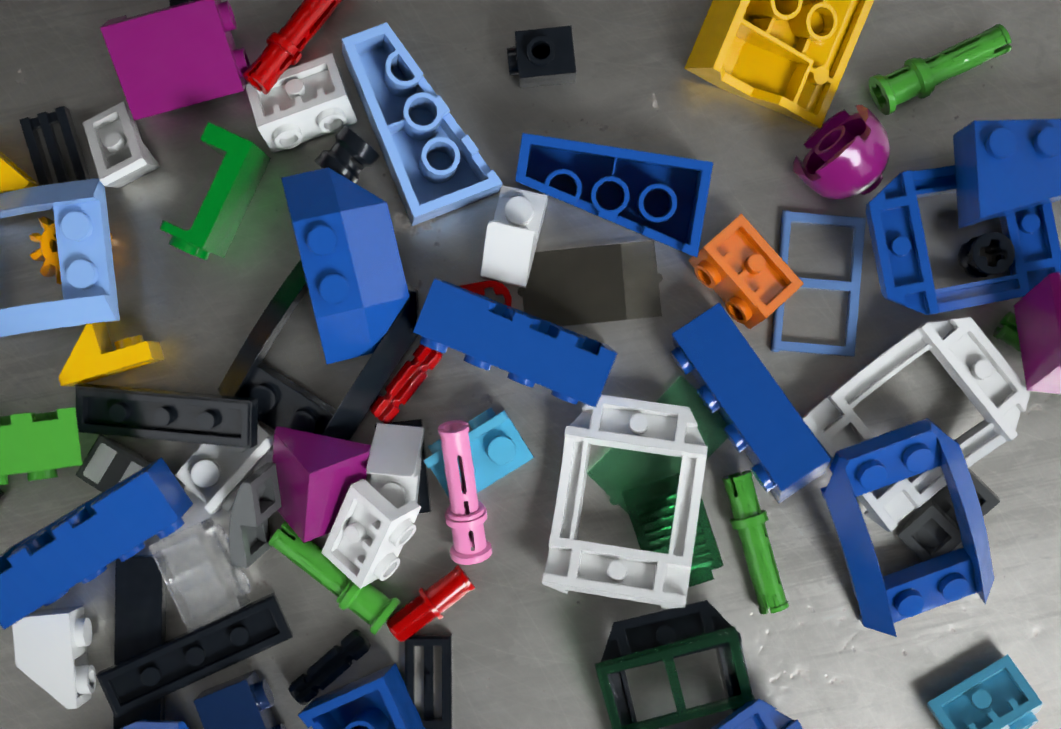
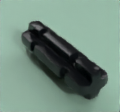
(329, 667)

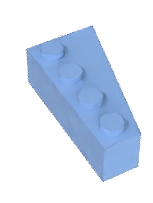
(421, 142)

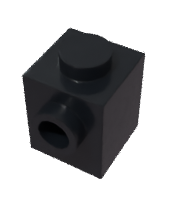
(543, 57)

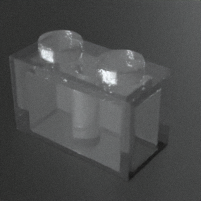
(201, 573)

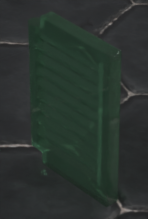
(652, 516)

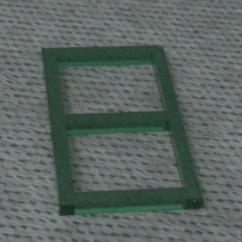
(666, 654)

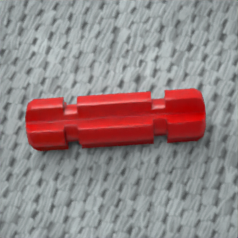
(405, 383)

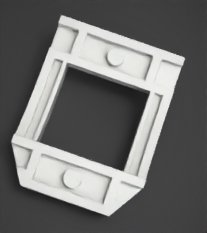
(977, 371)
(615, 569)

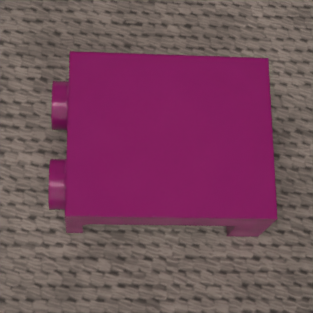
(176, 56)

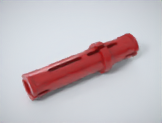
(286, 45)

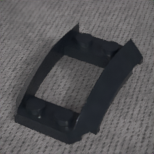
(290, 405)
(661, 629)

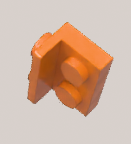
(745, 273)

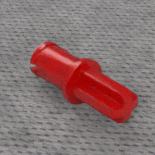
(429, 604)

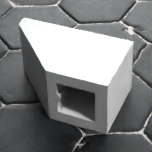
(54, 653)

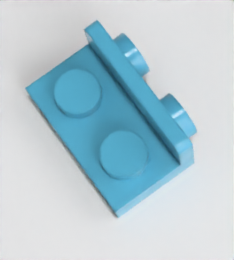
(494, 449)
(988, 700)

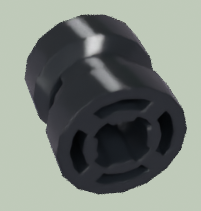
(348, 155)

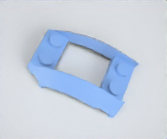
(82, 253)

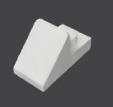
(118, 147)
(513, 236)
(396, 462)

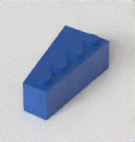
(1006, 167)
(632, 188)
(515, 342)

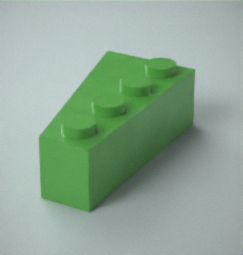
(38, 444)

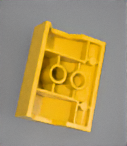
(779, 51)

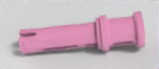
(465, 510)

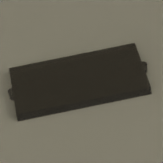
(594, 284)

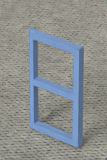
(852, 286)

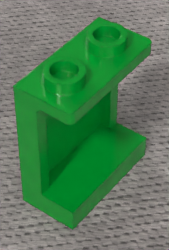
(226, 197)

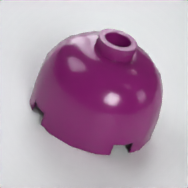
(845, 155)

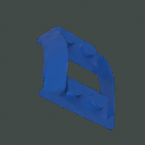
(904, 258)
(928, 583)

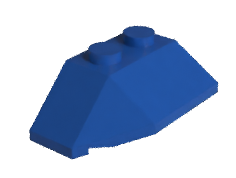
(346, 261)

